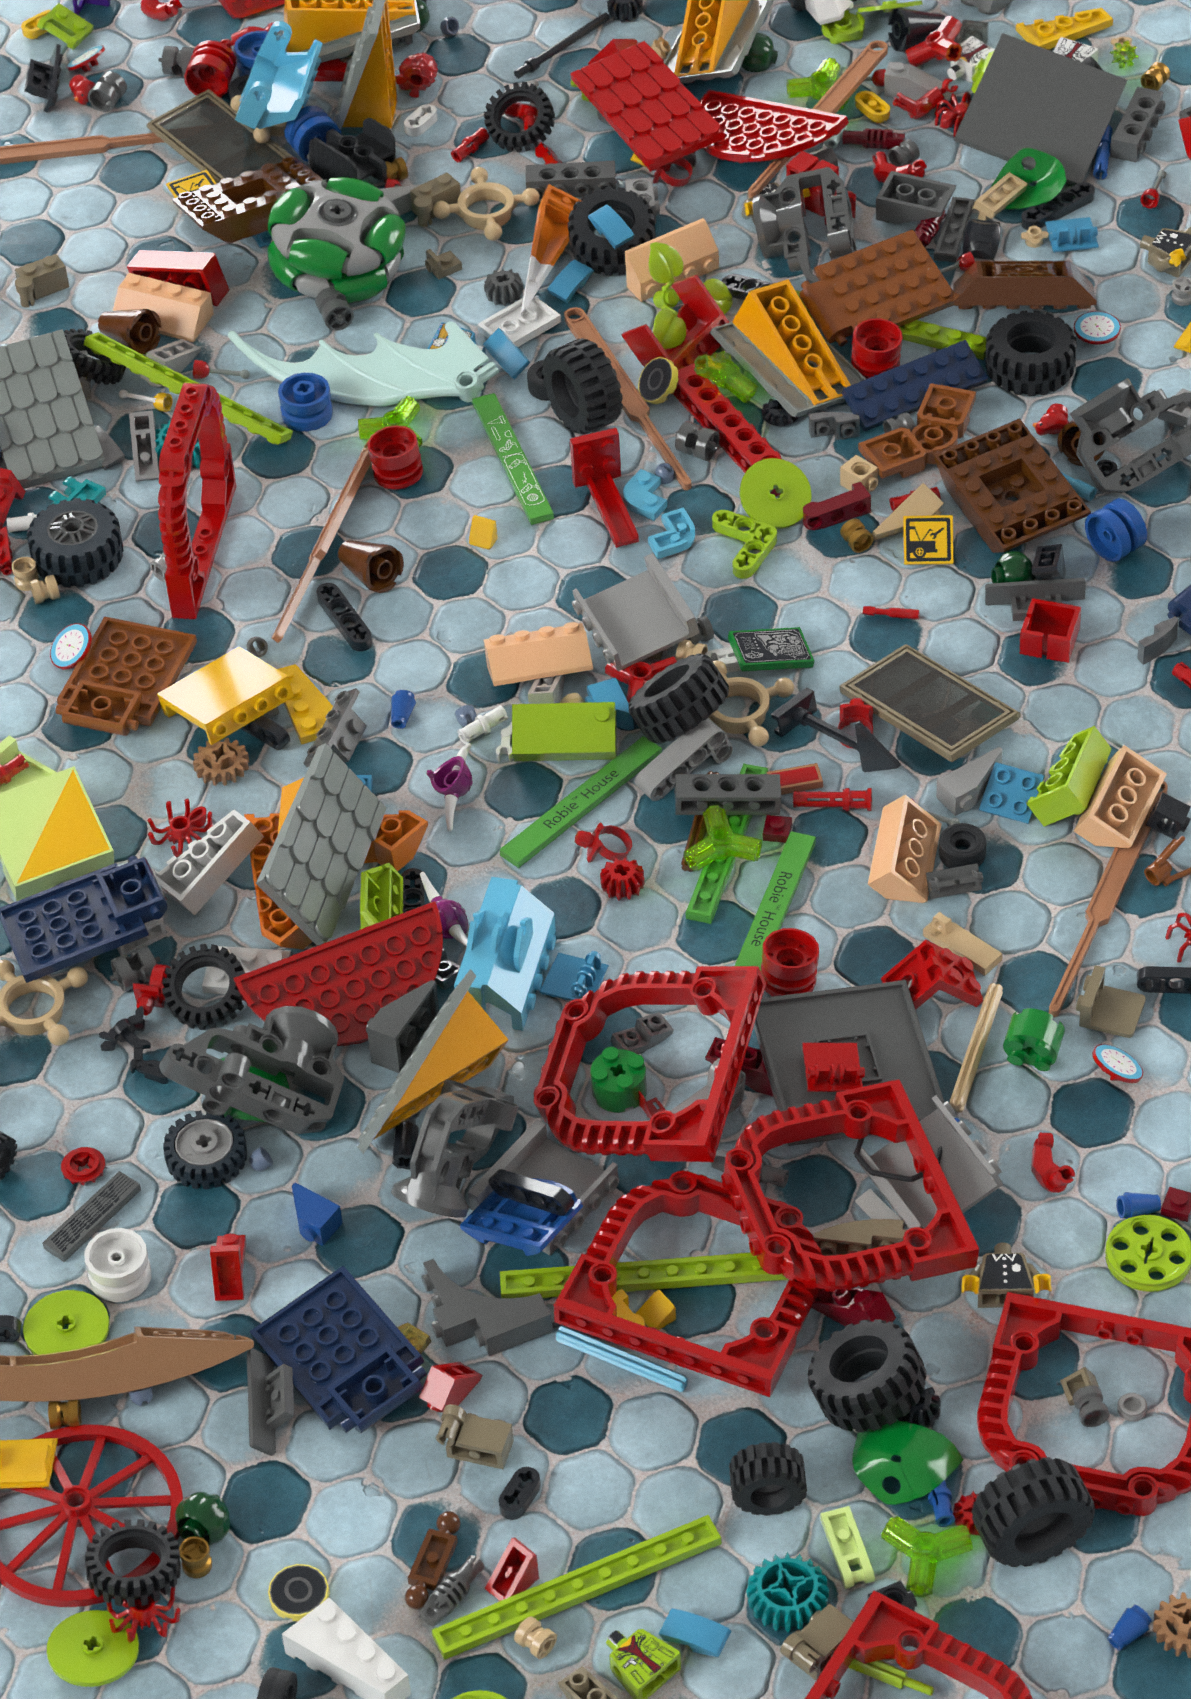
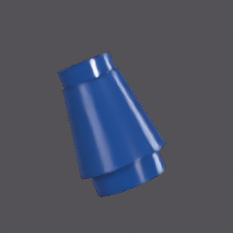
(401, 708)
(1137, 1204)
(1129, 1627)

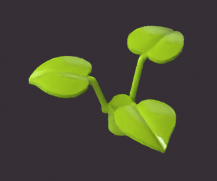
(663, 266)

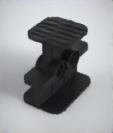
(354, 156)

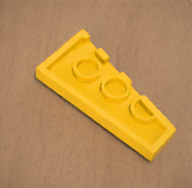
(1081, 24)
(308, 705)

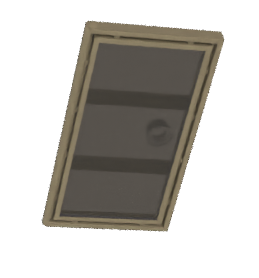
(212, 139)
(930, 702)

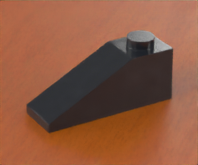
(1049, 563)

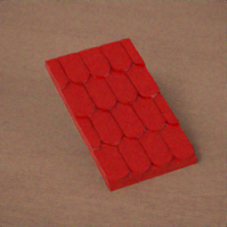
(647, 105)

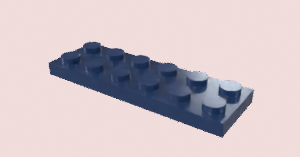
(906, 385)

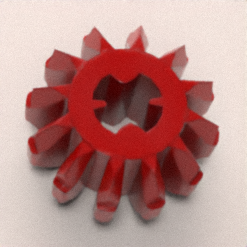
(622, 878)

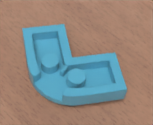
(639, 495)
(677, 538)

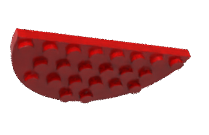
(766, 129)
(352, 974)

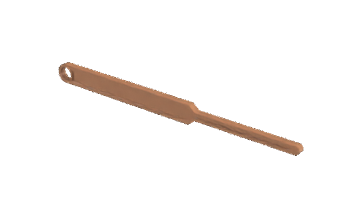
(832, 100)
(71, 147)
(632, 401)
(325, 539)
(1103, 905)

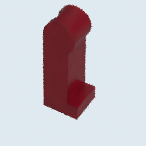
(838, 508)

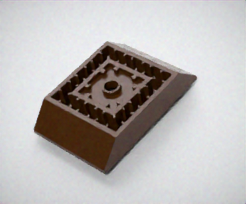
(243, 203)
(1023, 284)
(1005, 465)

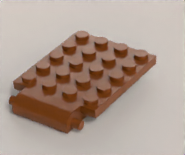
(881, 281)
(122, 675)

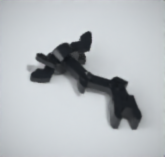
(124, 1031)

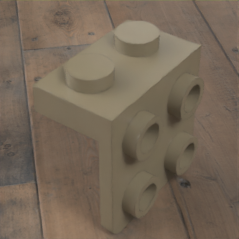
(1107, 1007)

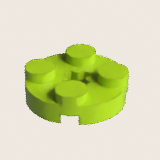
(852, 30)

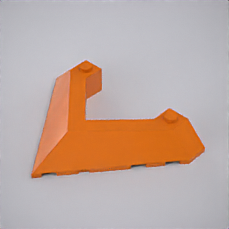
(394, 844)

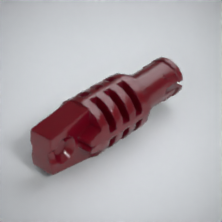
(873, 138)
(928, 229)

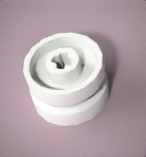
(118, 1265)

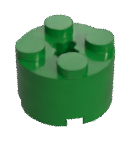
(1033, 1039)
(617, 1079)

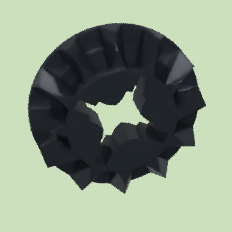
(772, 415)

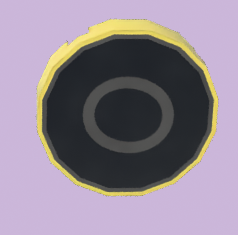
(658, 380)
(297, 1591)

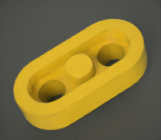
(30, 28)
(872, 106)

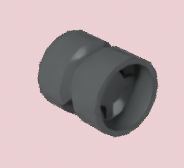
(107, 91)

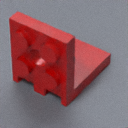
(934, 970)

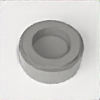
(1132, 1407)

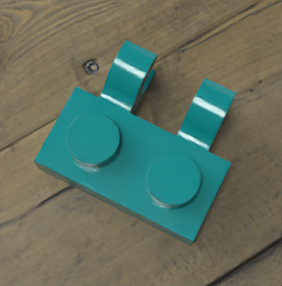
(76, 489)

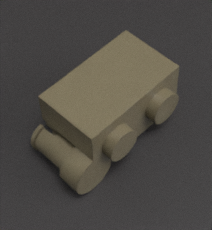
(424, 197)
(40, 279)
(475, 1437)
(817, 1641)

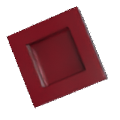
(777, 828)
(1177, 1204)

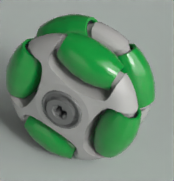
(335, 237)

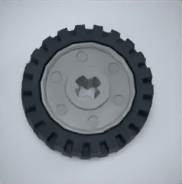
(205, 1149)

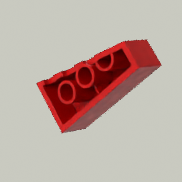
(186, 269)

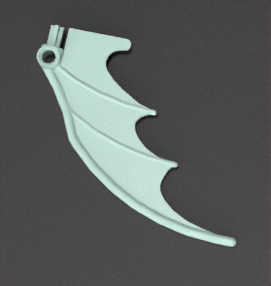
(390, 370)

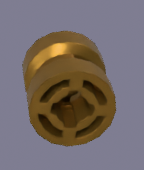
(1155, 76)
(396, 169)
(856, 535)
(64, 1413)
(195, 1557)

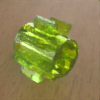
(1129, 50)

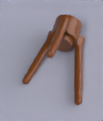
(1160, 869)

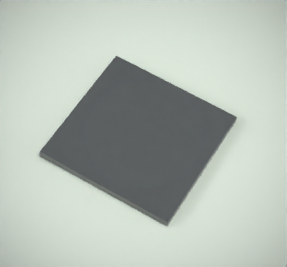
(1040, 104)
(873, 1016)

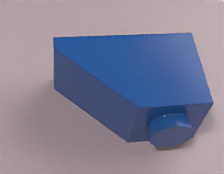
(316, 1215)

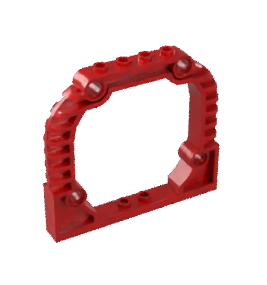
(189, 564)
(875, 1109)
(681, 1136)
(588, 1293)
(1034, 1322)
(888, 1627)

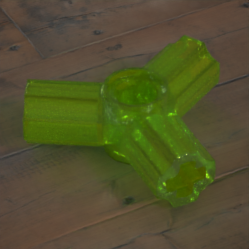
(817, 84)
(725, 375)
(400, 416)
(721, 842)
(924, 1564)

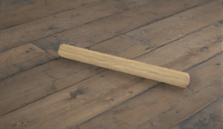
(976, 1047)

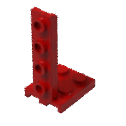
(596, 464)

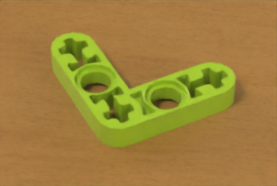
(728, 524)

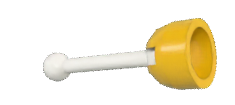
(161, 401)

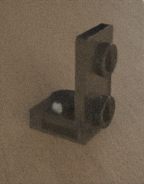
(973, 28)

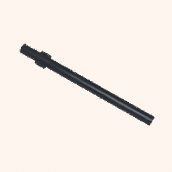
(534, 62)

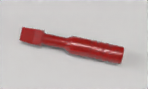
(892, 612)

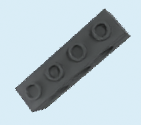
(1137, 124)
(571, 178)
(734, 792)

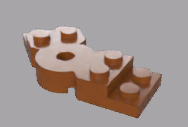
(940, 424)

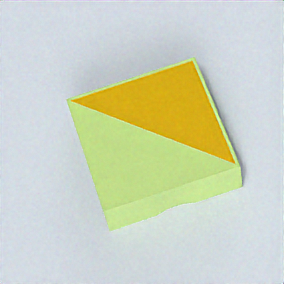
(50, 834)

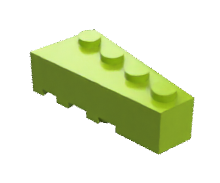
(1071, 778)

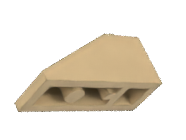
(919, 503)

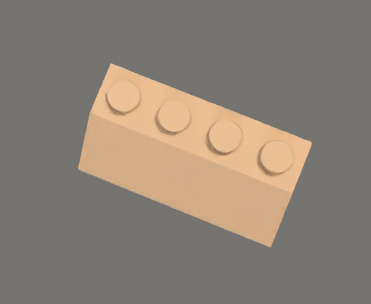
(693, 244)
(180, 308)
(537, 654)
(1120, 800)
(904, 851)

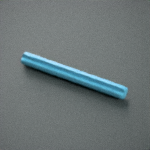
(622, 1358)

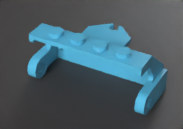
(278, 81)
(508, 949)

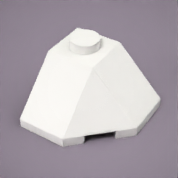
(828, 10)

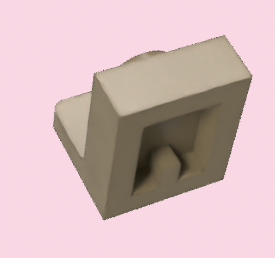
(442, 264)

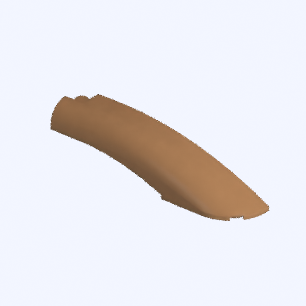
(116, 1366)

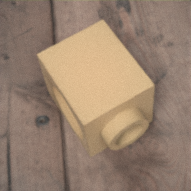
(859, 470)

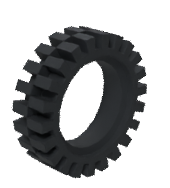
(506, 99)
(88, 367)
(183, 968)
(139, 1587)

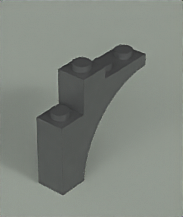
(493, 1321)

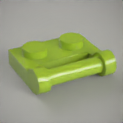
(66, 26)

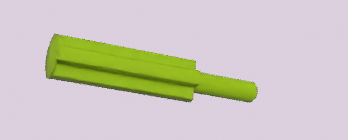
(890, 1675)

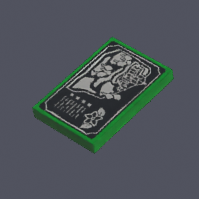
(771, 649)

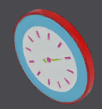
(86, 57)
(1097, 327)
(70, 646)
(1117, 1063)

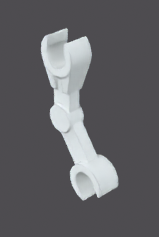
(505, 748)

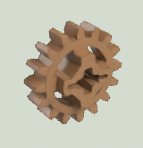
(221, 761)
(1174, 1624)

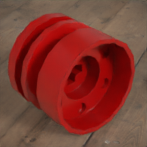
(210, 68)
(876, 347)
(395, 457)
(789, 962)

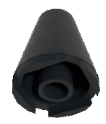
(911, 27)

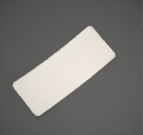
(875, 1207)

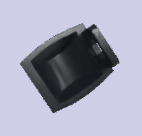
(982, 239)

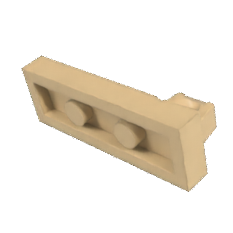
(999, 196)
(962, 943)

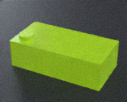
(564, 731)

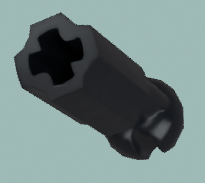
(404, 1142)

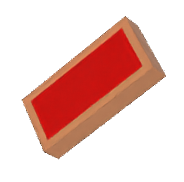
(799, 778)

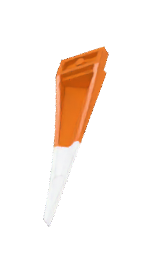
(549, 238)

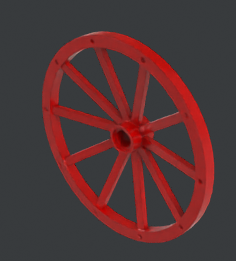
(88, 1510)

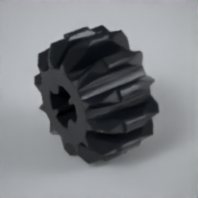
(625, 9)
(925, 1411)

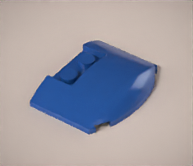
(516, 1223)

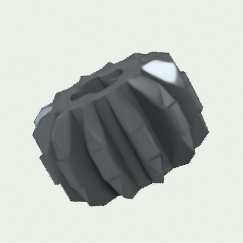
(503, 287)

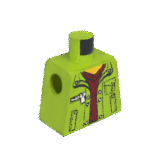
(642, 1662)

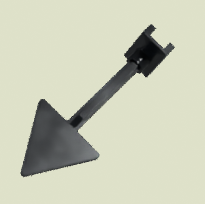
(800, 710)

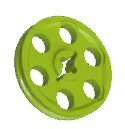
(1158, 1259)

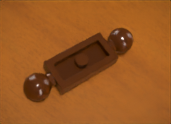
(432, 1559)

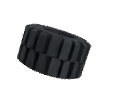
(768, 1478)

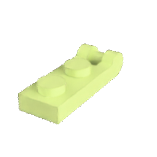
(847, 1546)

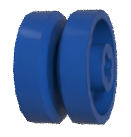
(246, 50)
(309, 124)
(305, 402)
(1116, 530)

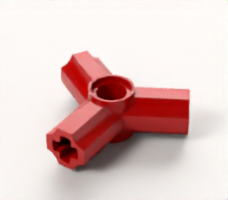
(938, 44)
(638, 673)

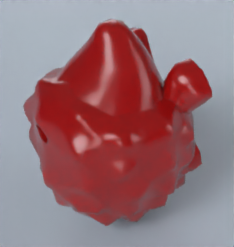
(417, 73)

